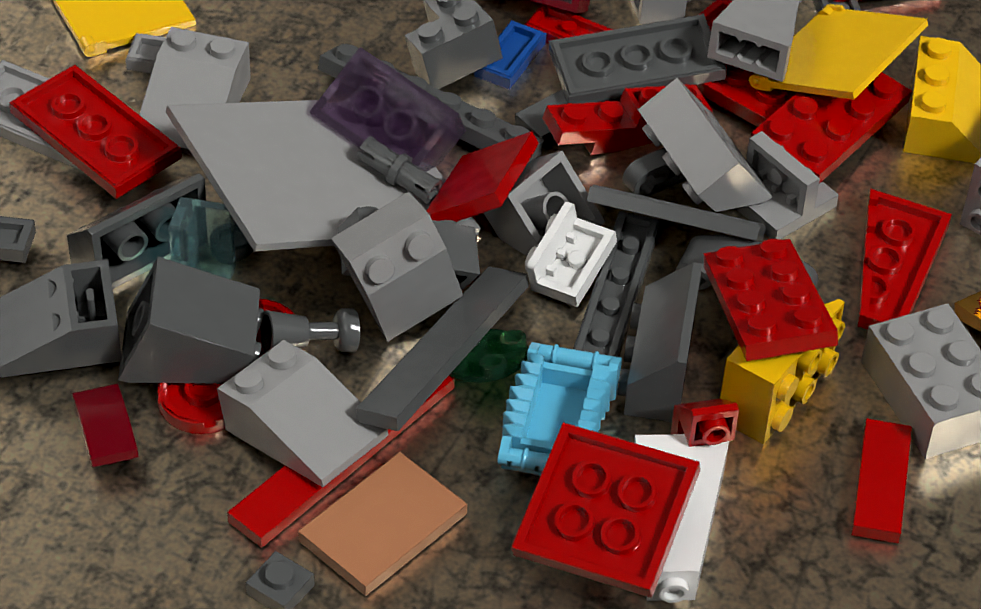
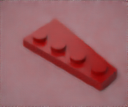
(897, 255)

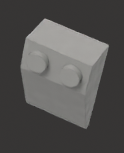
(194, 71)
(399, 265)
(297, 414)

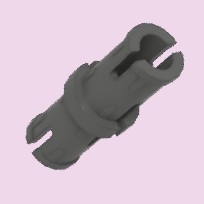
(399, 169)

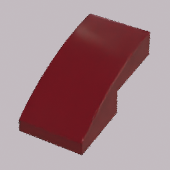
(105, 425)

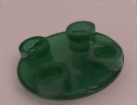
(493, 357)

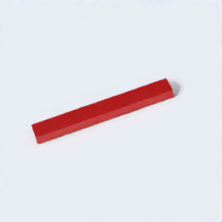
(290, 494)

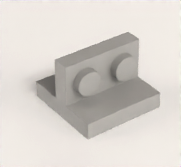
(794, 189)

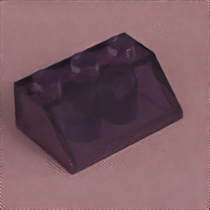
(384, 104)

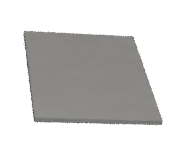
(283, 171)

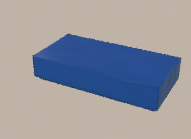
(519, 48)

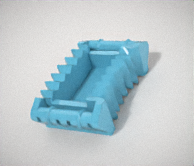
(550, 390)

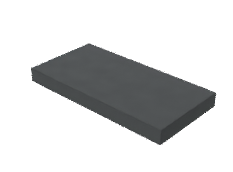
(651, 54)
(676, 212)

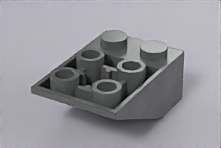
(60, 321)

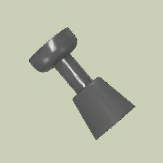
(298, 331)

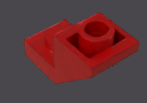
(706, 421)

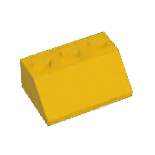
(944, 102)

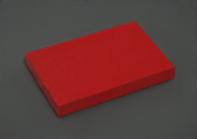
(483, 179)

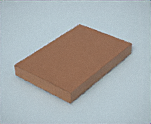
(382, 523)

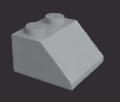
(537, 196)

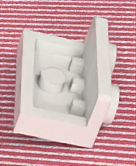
(568, 256)

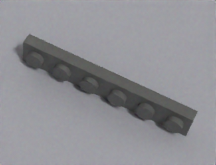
(480, 124)

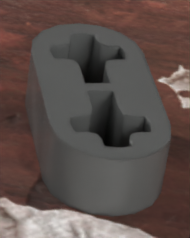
(650, 174)

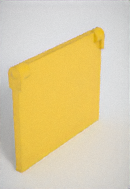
(114, 23)
(843, 51)

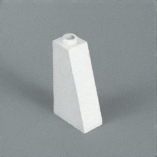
(686, 557)

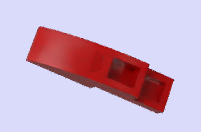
(607, 124)

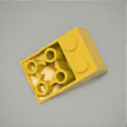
(774, 385)

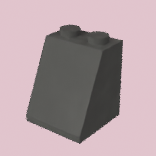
(189, 327)

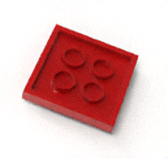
(606, 509)

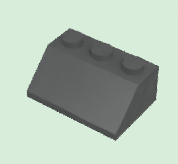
(134, 233)
(661, 345)

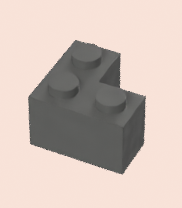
(453, 42)

